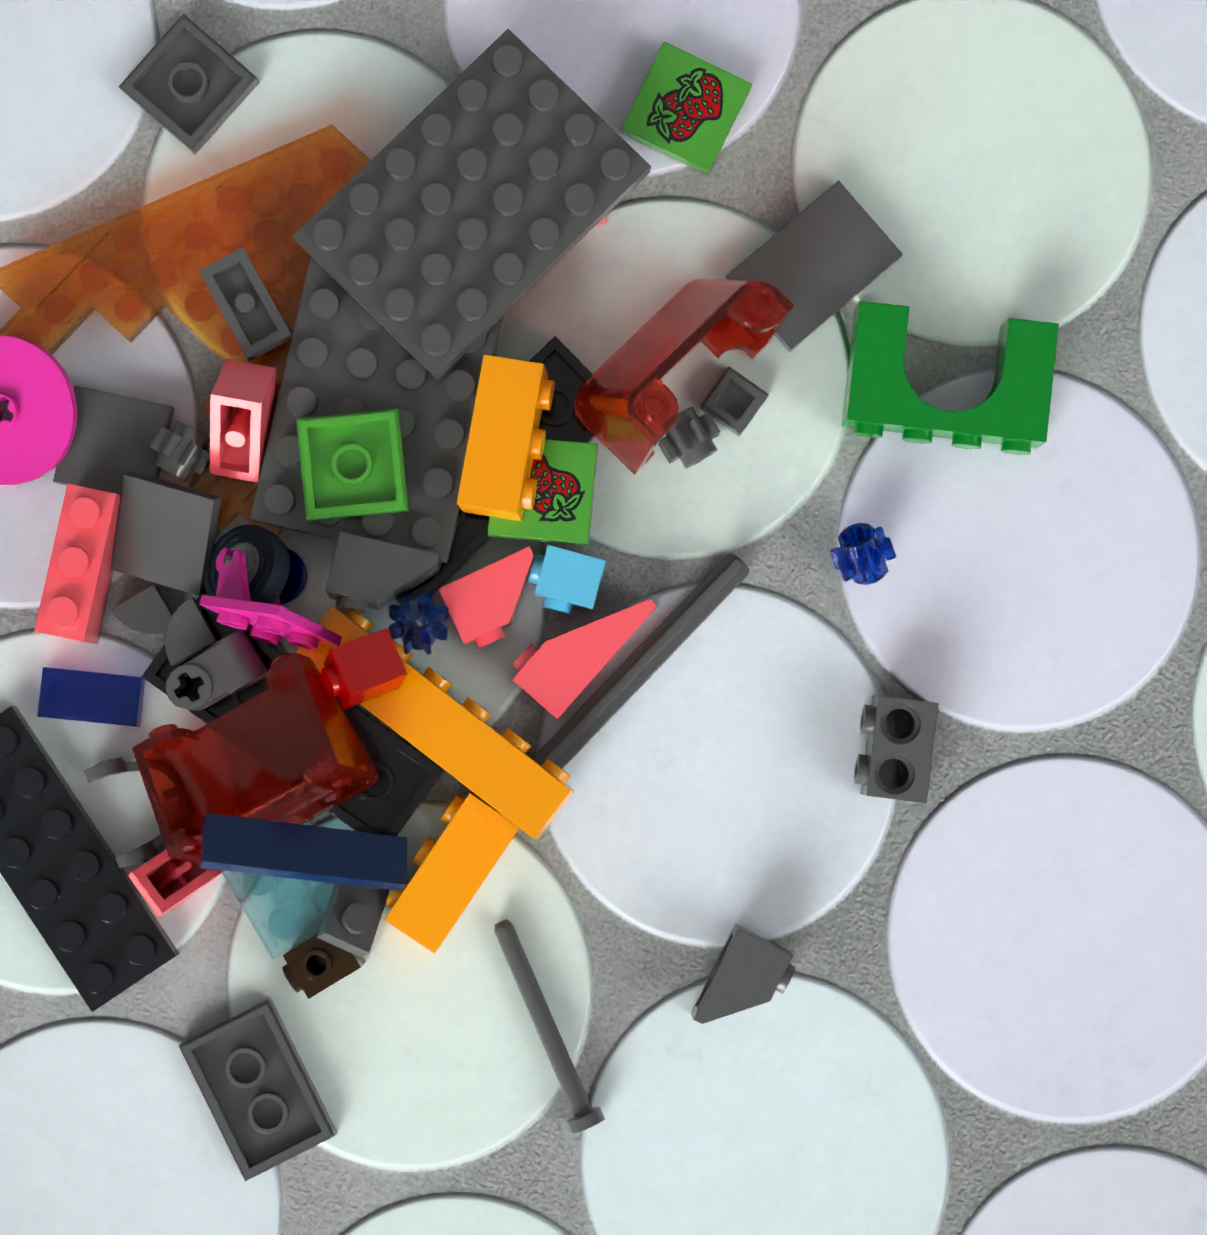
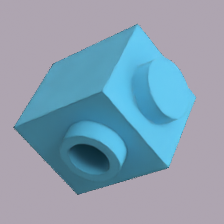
(566, 579)

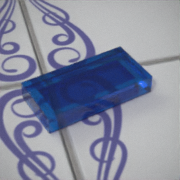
(91, 697)

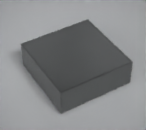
(734, 401)

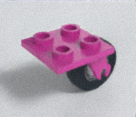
(245, 586)

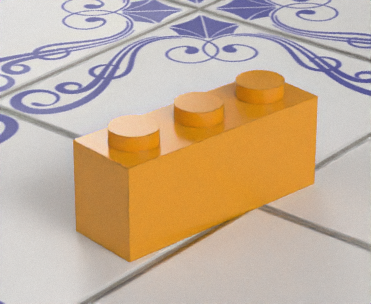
(505, 438)
(450, 871)

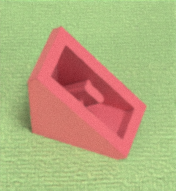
(170, 881)

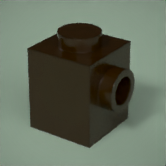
(318, 965)

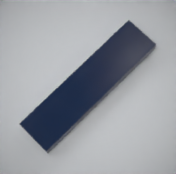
(303, 852)

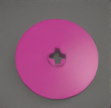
(42, 410)

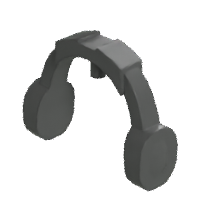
(113, 767)

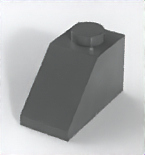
(376, 572)
(743, 976)

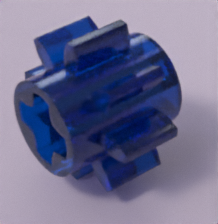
(863, 553)
(430, 617)

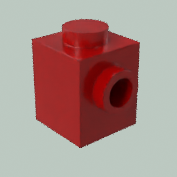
(363, 669)

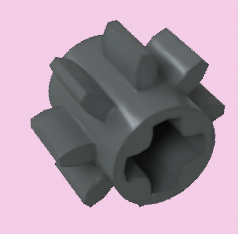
(690, 438)
(181, 450)

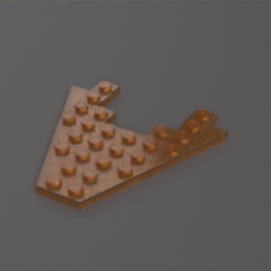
(154, 260)

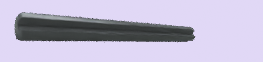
(644, 661)

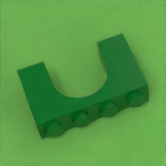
(883, 400)

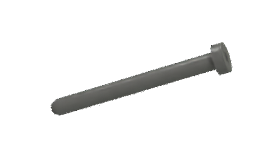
(583, 1113)

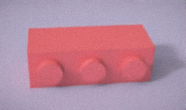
(80, 566)

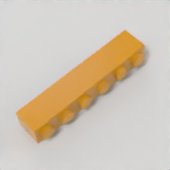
(460, 738)

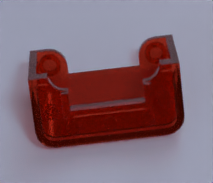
(625, 397)
(267, 759)

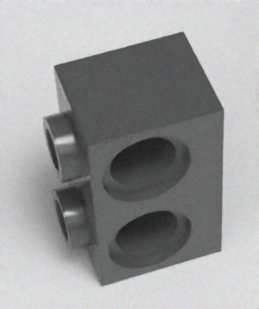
(911, 750)

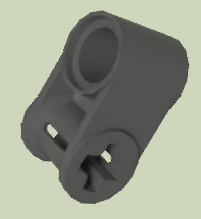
(223, 667)

